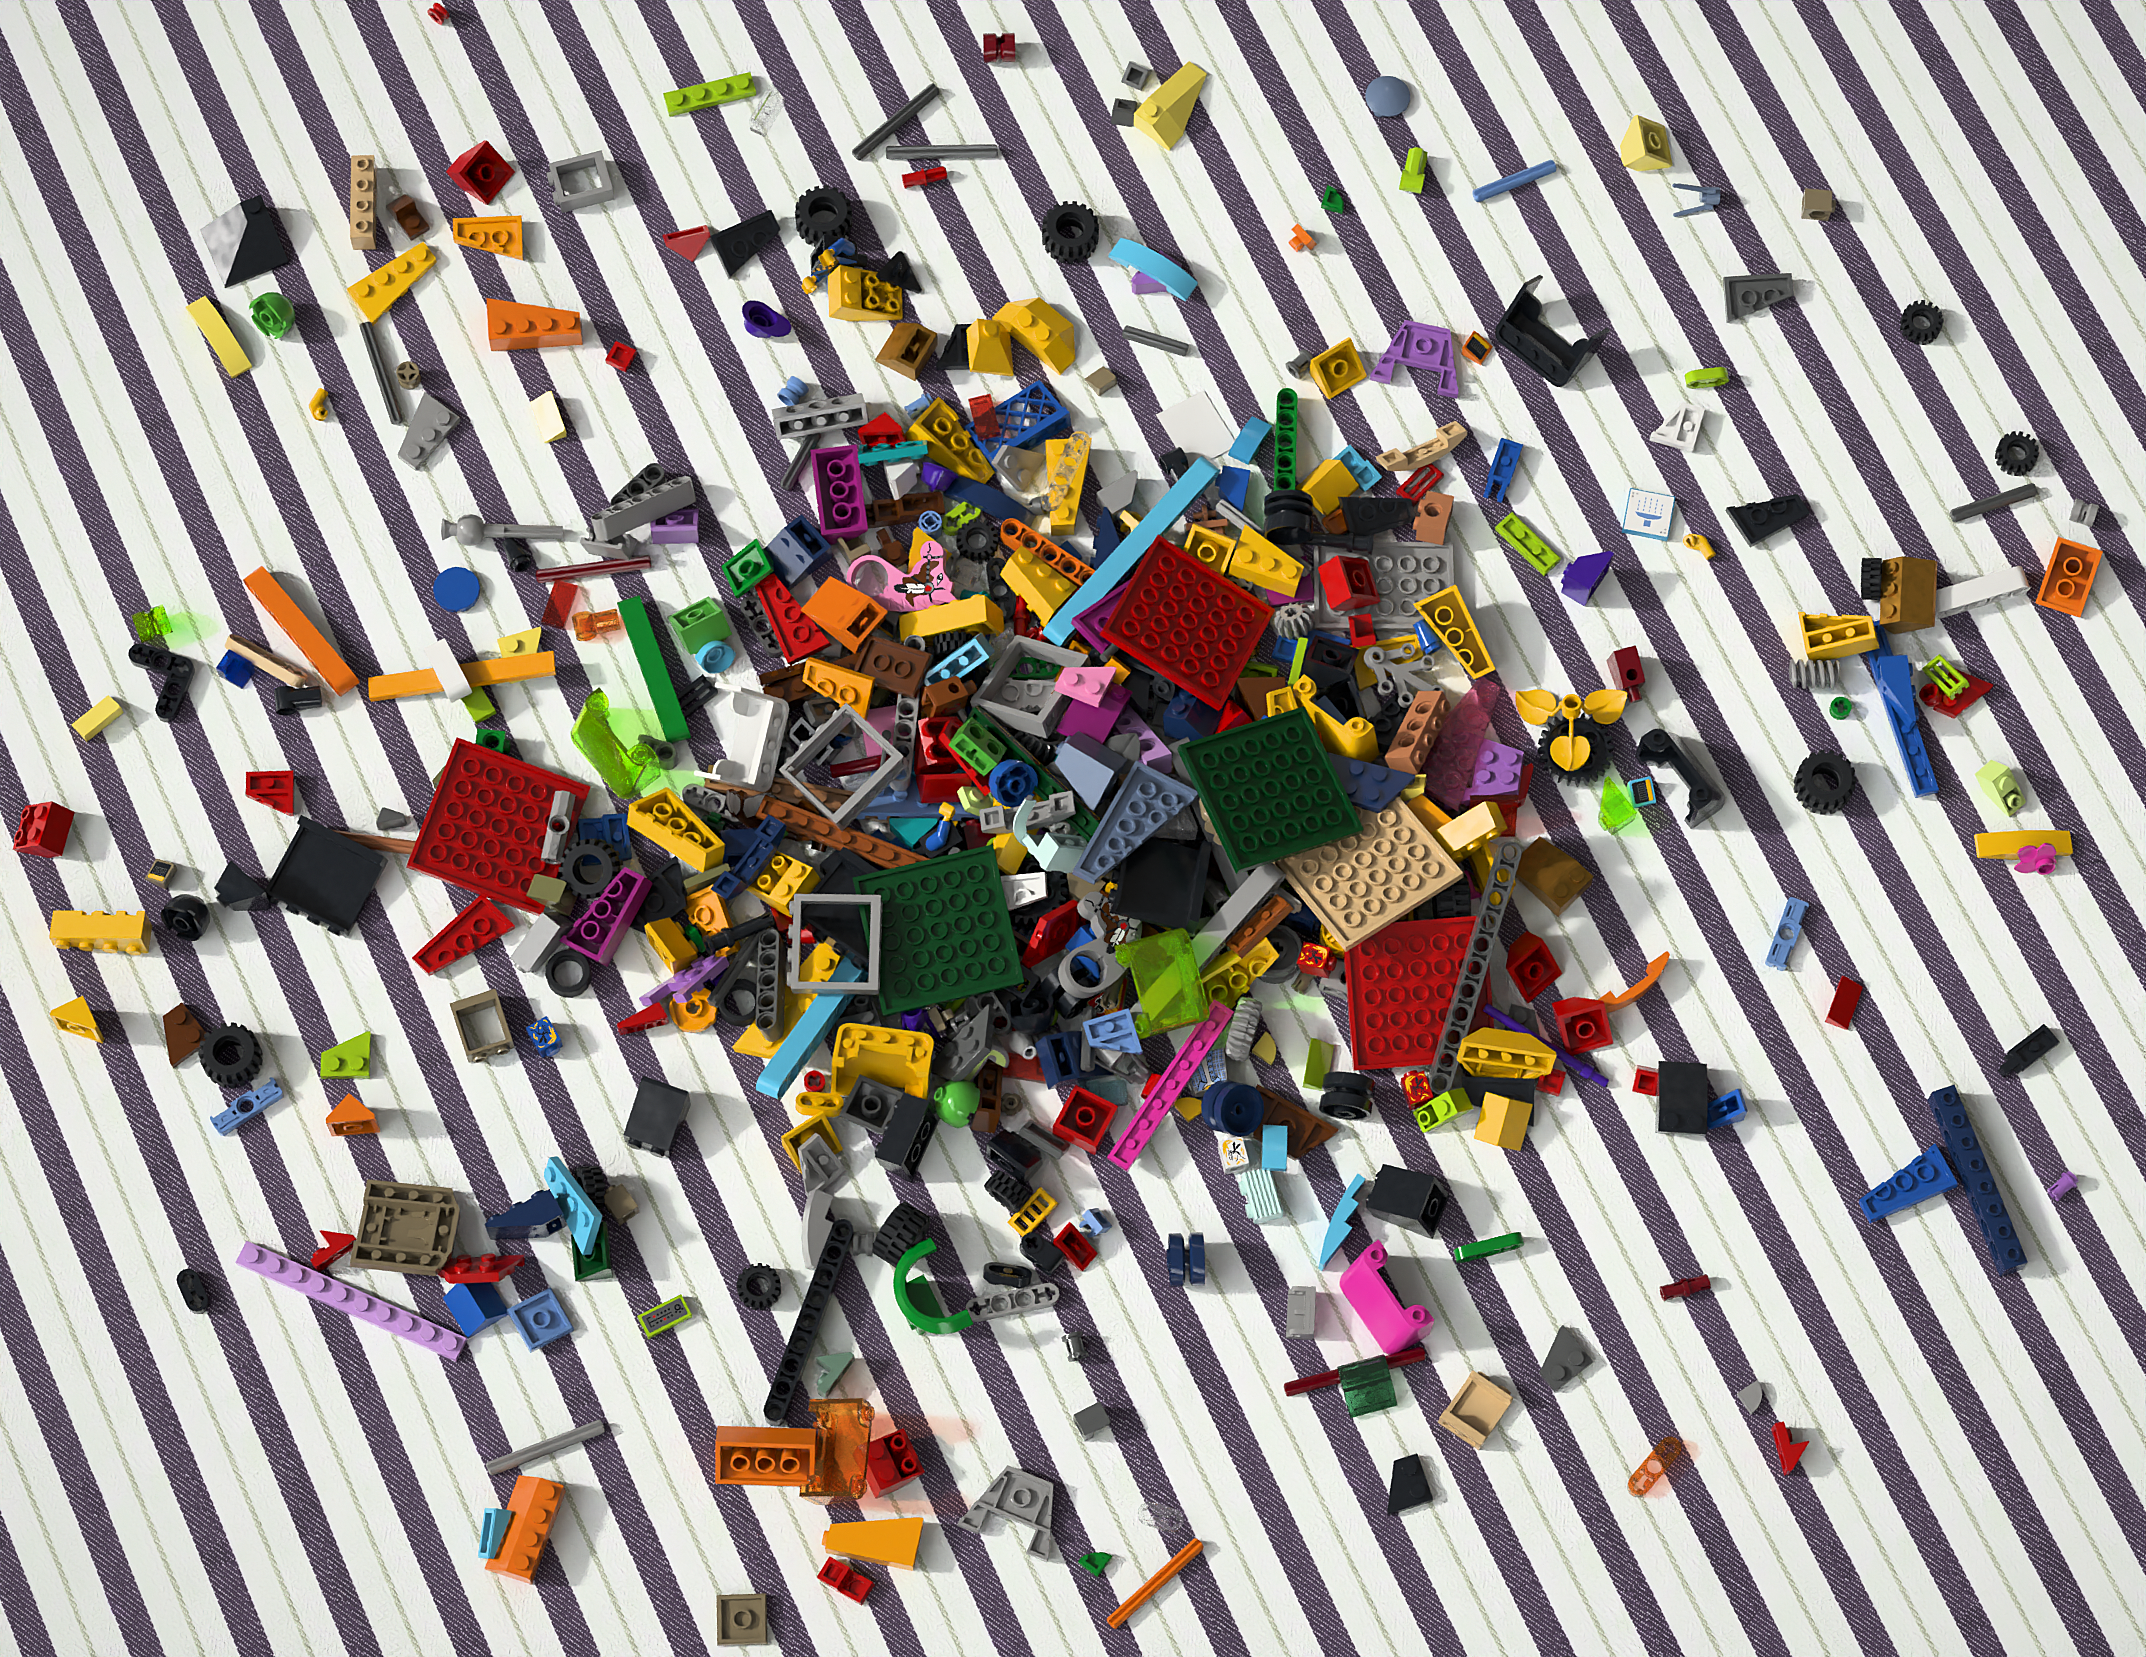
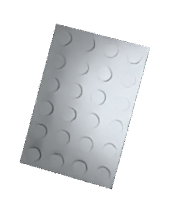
(1402, 576)

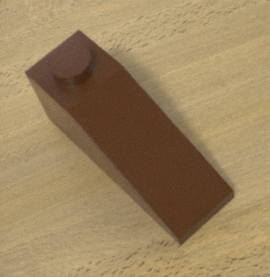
(989, 1106)

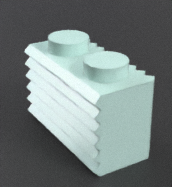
(1261, 1196)

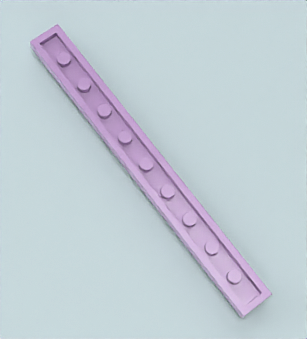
(351, 1301)

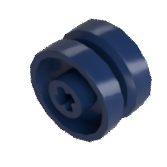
(1232, 1108)
(1186, 1259)

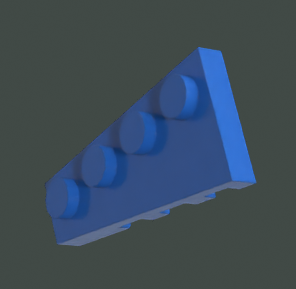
(1917, 1182)

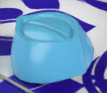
(715, 656)

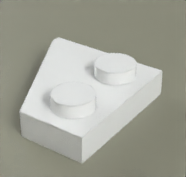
(1680, 428)

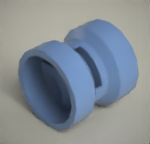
(794, 390)
(932, 530)

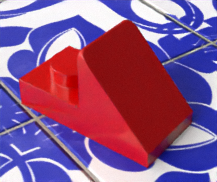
(338, 1246)
(1787, 1453)

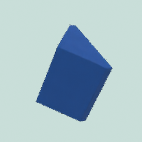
(475, 1306)

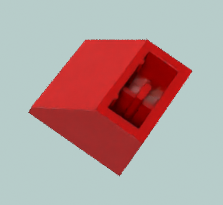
(43, 829)
(892, 1463)

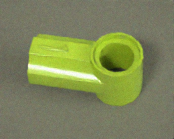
(1413, 175)

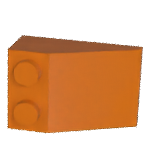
(2069, 576)

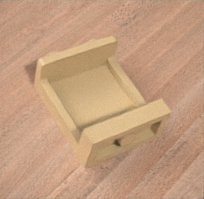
(1476, 1409)

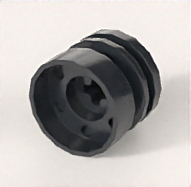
(1288, 517)

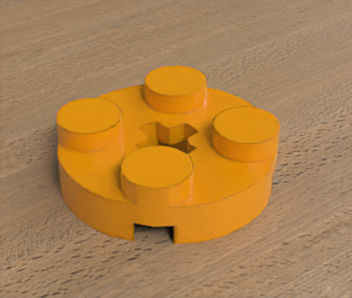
(694, 1022)

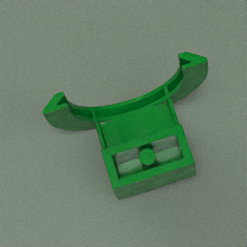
(918, 1300)

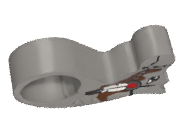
(1110, 931)

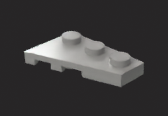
(427, 431)

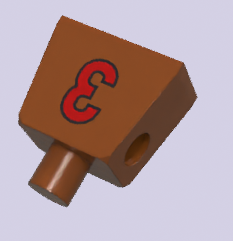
(946, 697)

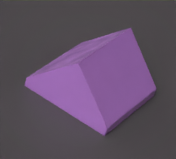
(676, 527)

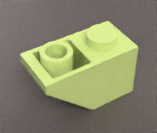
(2000, 787)

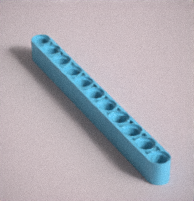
(1133, 548)

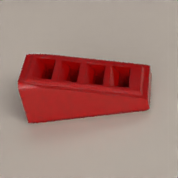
(645, 1019)

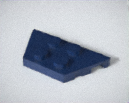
(1369, 784)

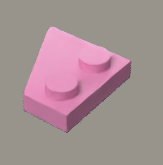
(1086, 683)

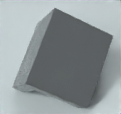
(1091, 1420)

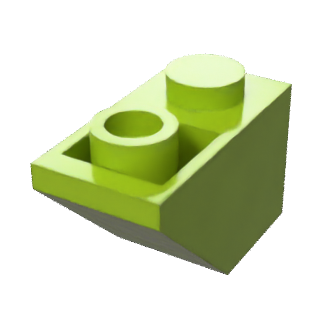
(1443, 1109)

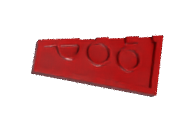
(792, 627)

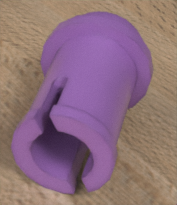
(2063, 1185)

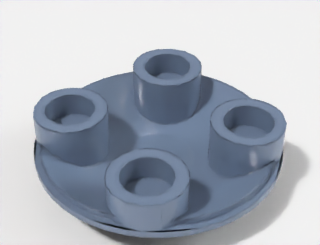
(1387, 96)

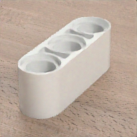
(447, 670)

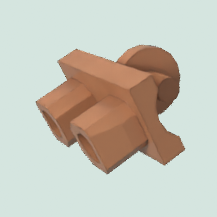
(1215, 525)

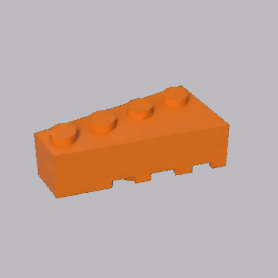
(531, 326)

